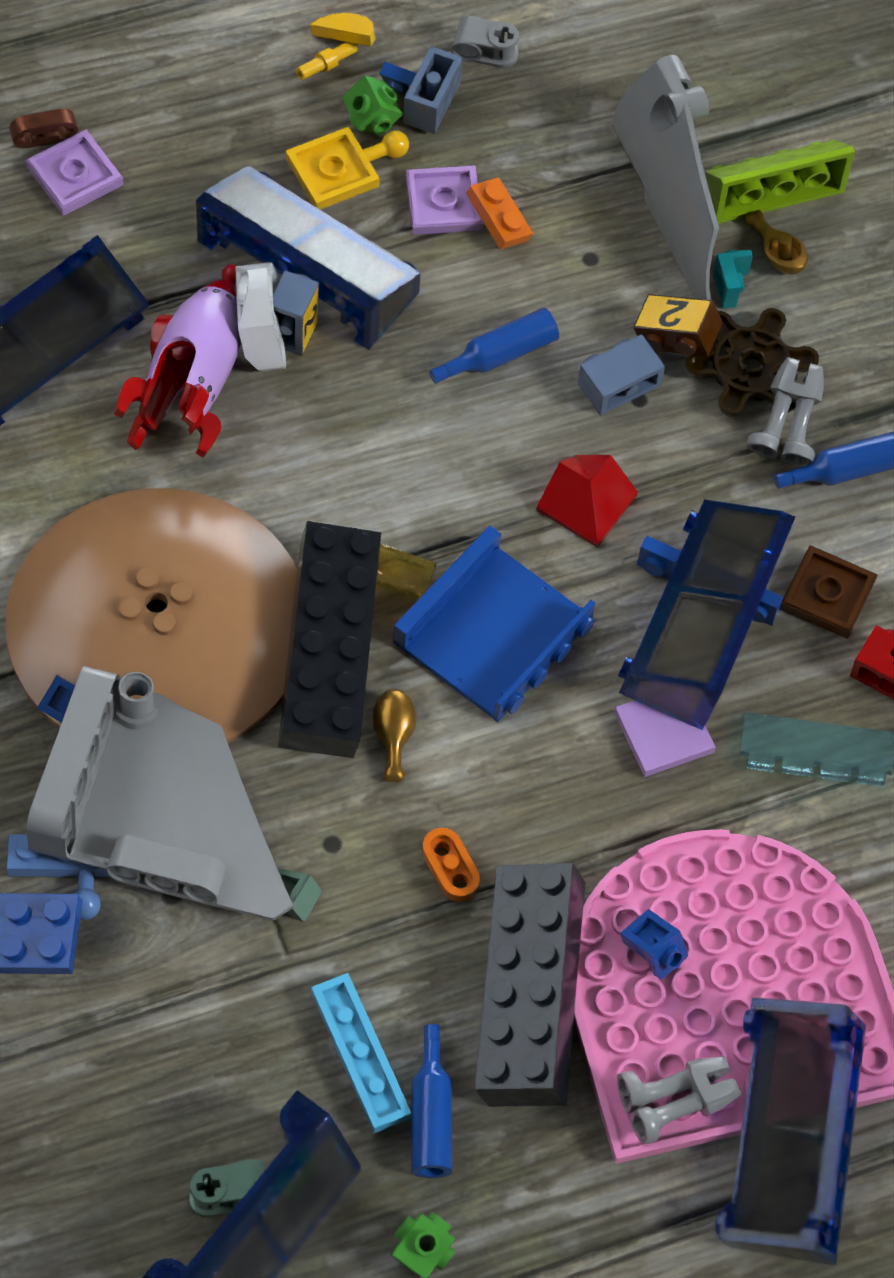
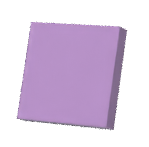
(74, 172)
(440, 200)
(659, 739)

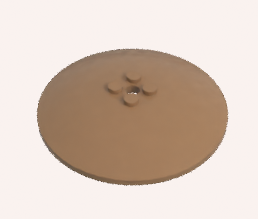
(214, 566)

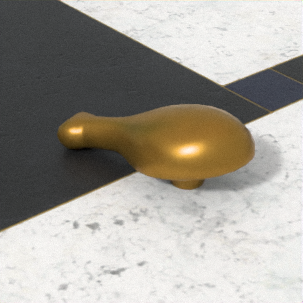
(780, 248)
(394, 724)

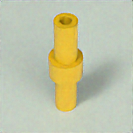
(326, 60)

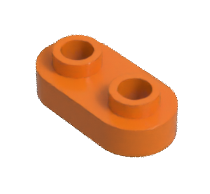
(451, 867)

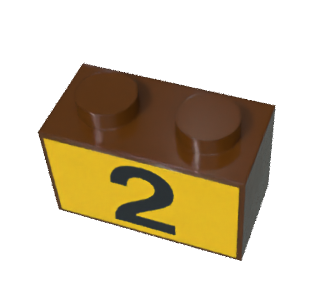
(679, 324)

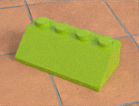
(780, 179)

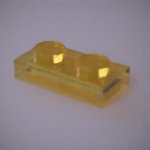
(404, 572)

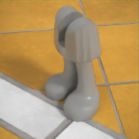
(787, 391)
(696, 1078)

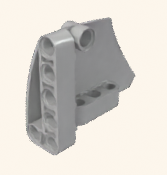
(152, 800)

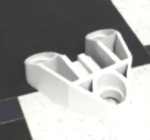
(256, 316)

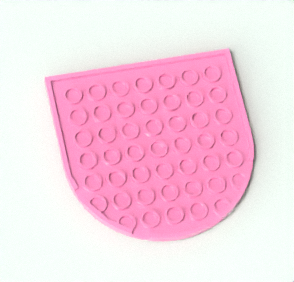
(753, 926)

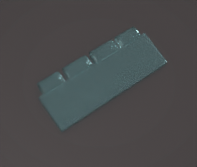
(811, 743)

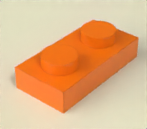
(499, 213)

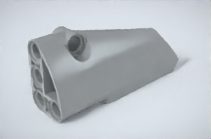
(663, 147)

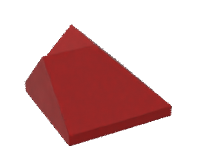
(587, 496)

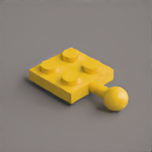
(338, 167)

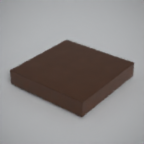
(828, 591)

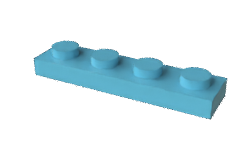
(361, 1053)

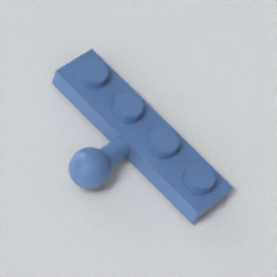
(32, 864)

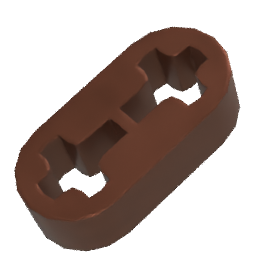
(43, 128)

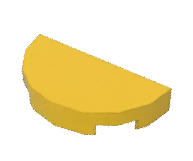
(345, 27)

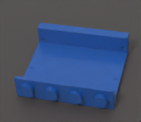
(491, 627)

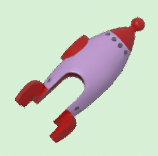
(189, 354)

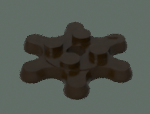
(756, 342)

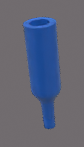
(502, 345)
(844, 463)
(431, 1112)

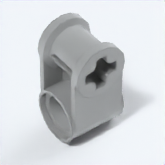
(483, 40)

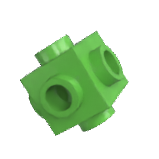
(372, 106)
(409, 1252)

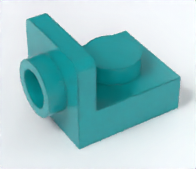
(729, 274)

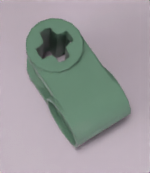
(228, 1185)

